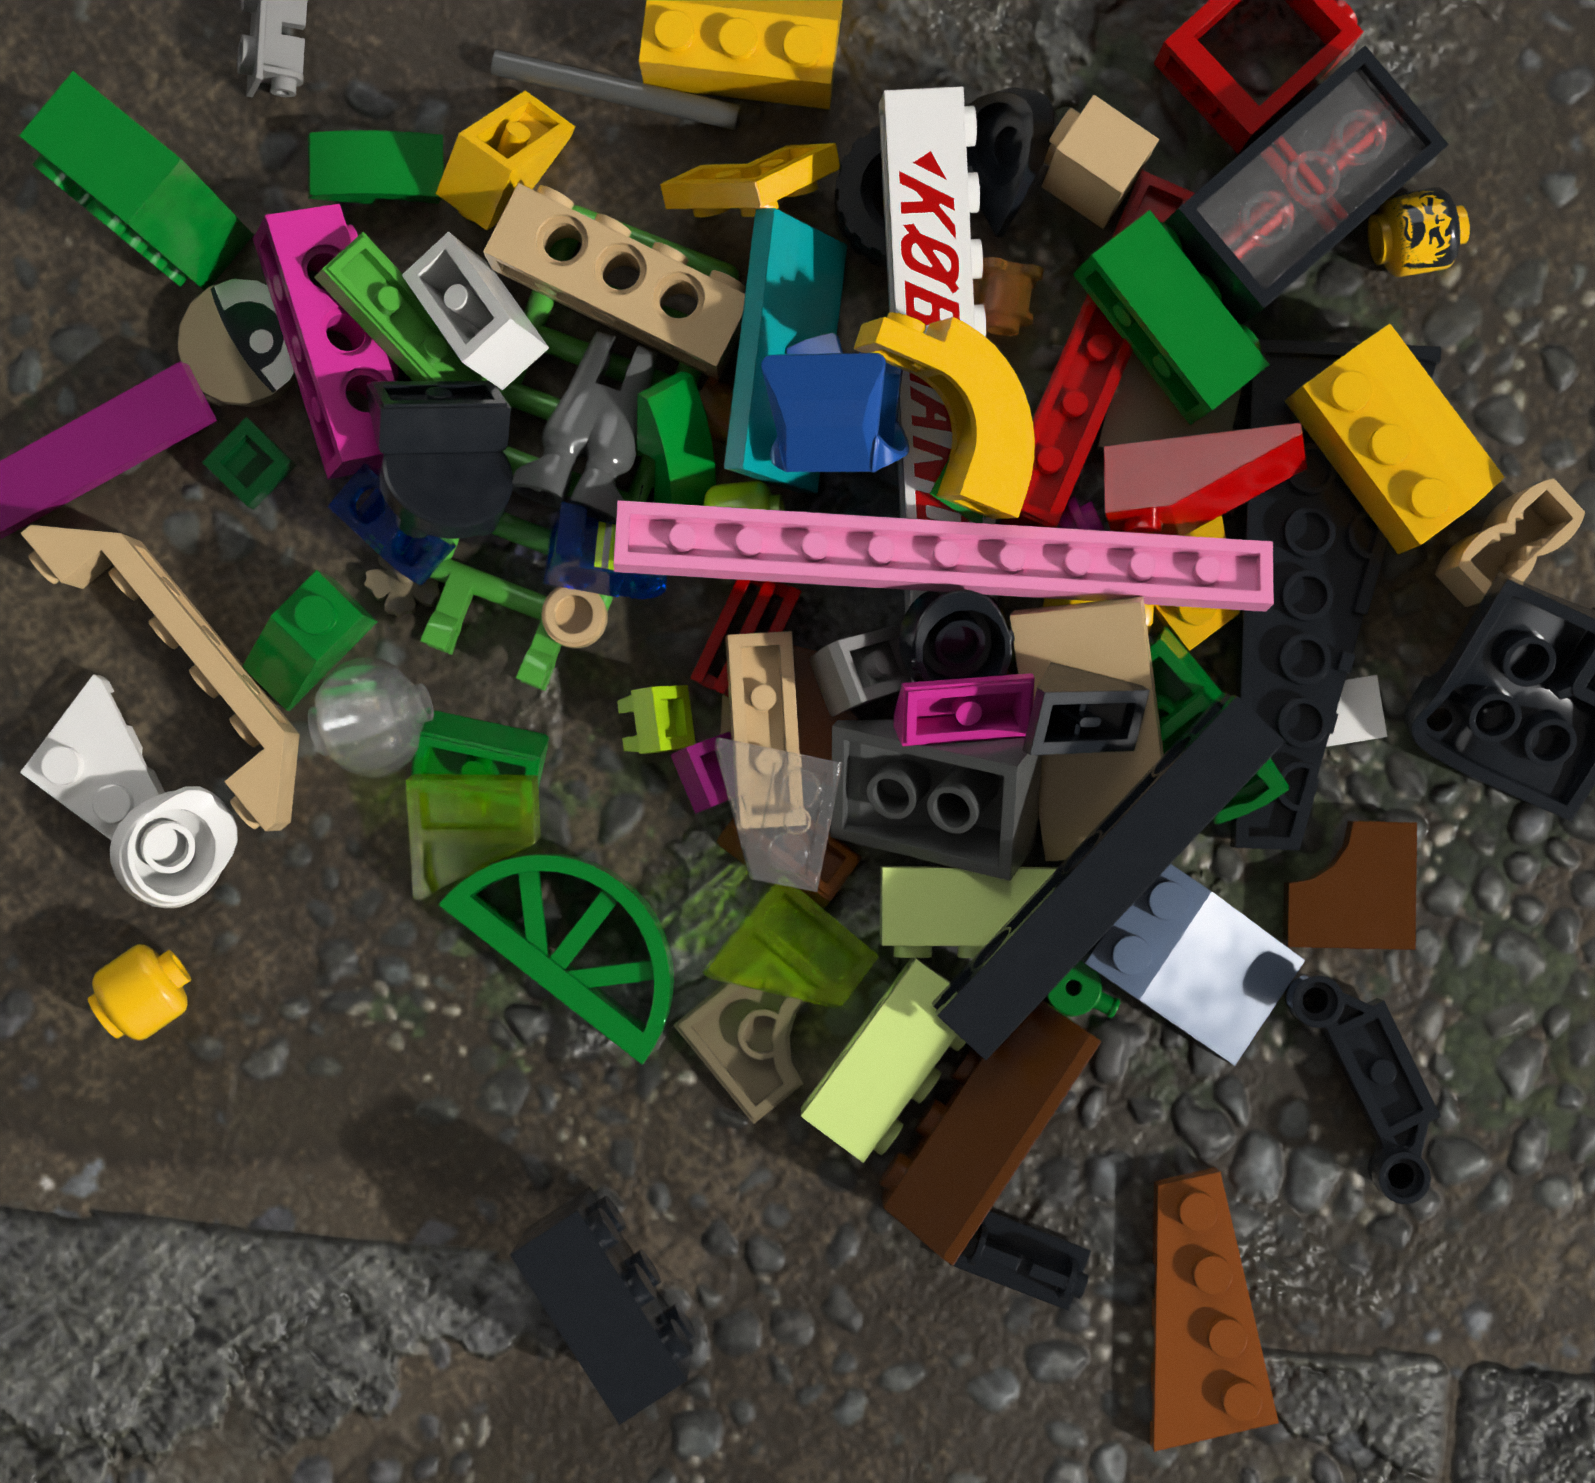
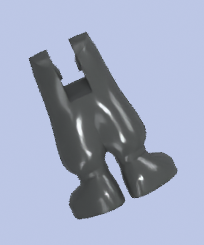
(591, 424)

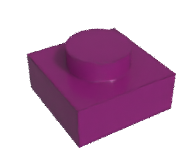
(701, 773)

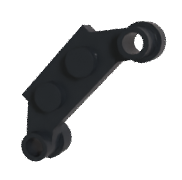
(1379, 1077)

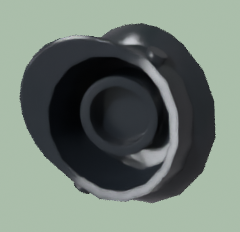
(955, 636)

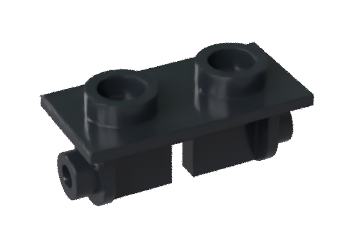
(1026, 1260)

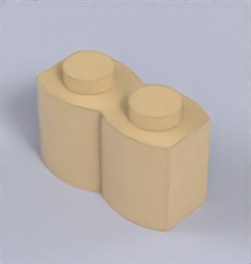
(1510, 540)

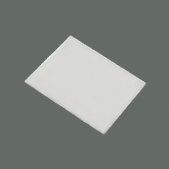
(1359, 712)

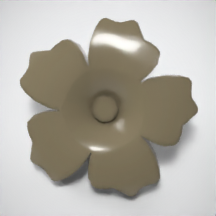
(399, 590)

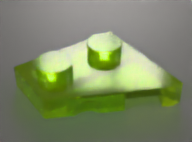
(467, 824)
(793, 951)

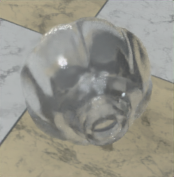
(369, 717)

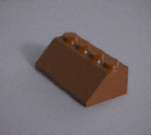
(984, 1129)

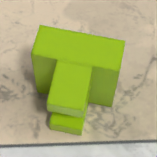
(661, 719)

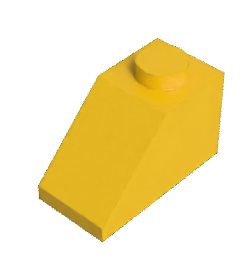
(498, 153)

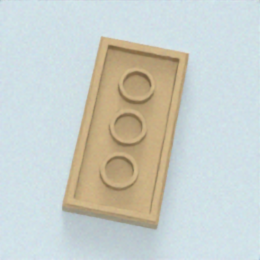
(1107, 641)

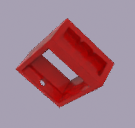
(1216, 92)

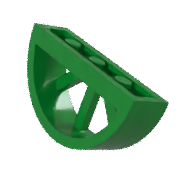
(552, 970)

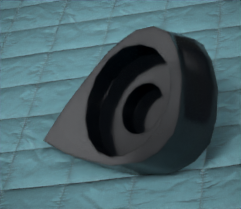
(1009, 150)

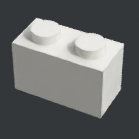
(475, 311)

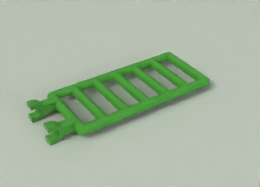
(465, 581)

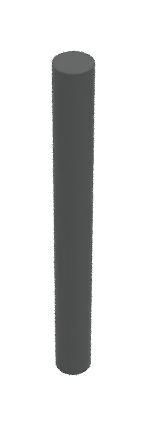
(615, 89)

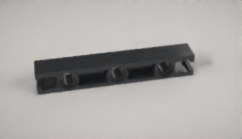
(1106, 873)

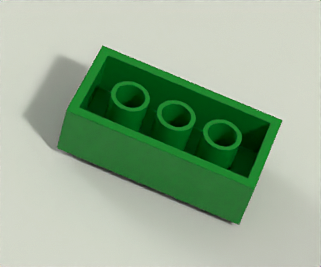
(134, 184)

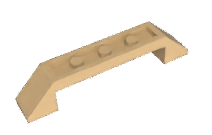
(265, 782)

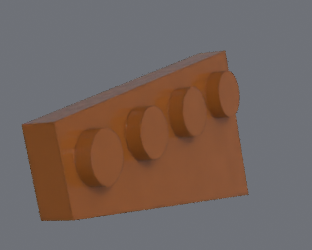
(1206, 1341)

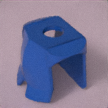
(833, 408)

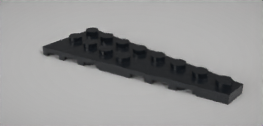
(1323, 585)

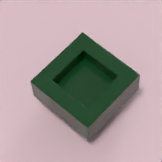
(249, 463)

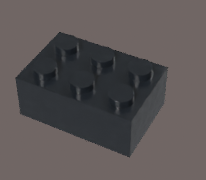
(606, 1303)

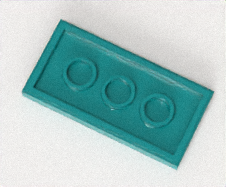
(788, 299)

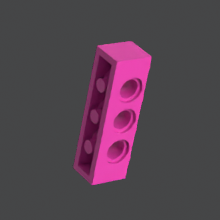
(288, 249)

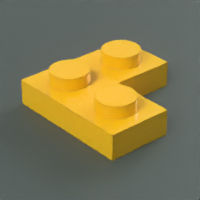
(753, 185)

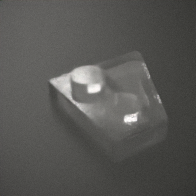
(780, 810)

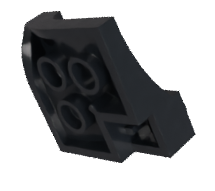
(1517, 698)

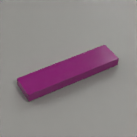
(100, 445)

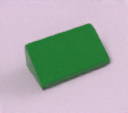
(478, 747)

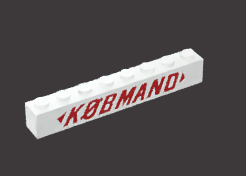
(929, 265)

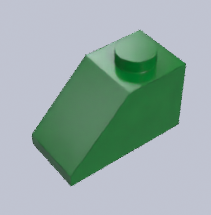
(306, 639)

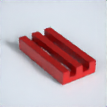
(767, 589)

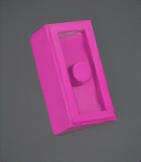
(964, 709)

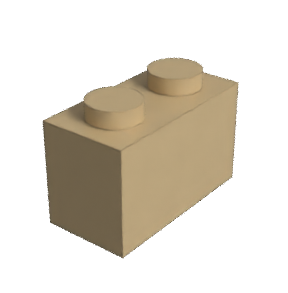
(1096, 159)

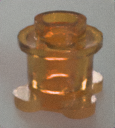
(1007, 294)

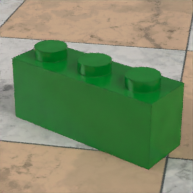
(1171, 317)

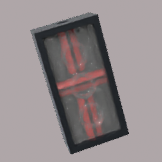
(1305, 184)

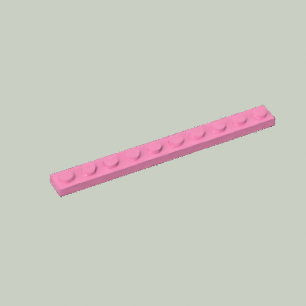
(942, 556)

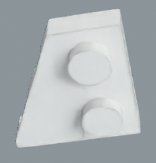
(94, 761)

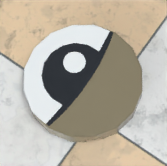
(236, 344)

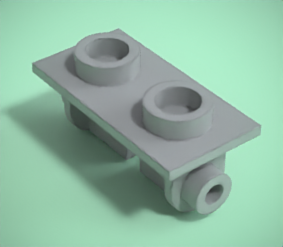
(267, 53)

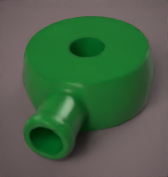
(1088, 995)

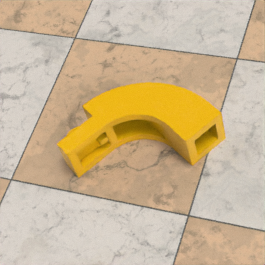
(985, 405)

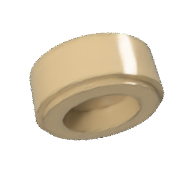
(574, 617)

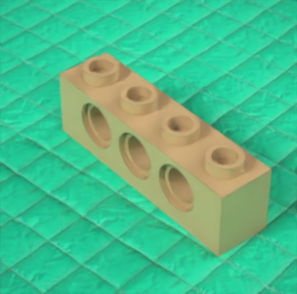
(541, 218)

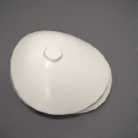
(173, 846)

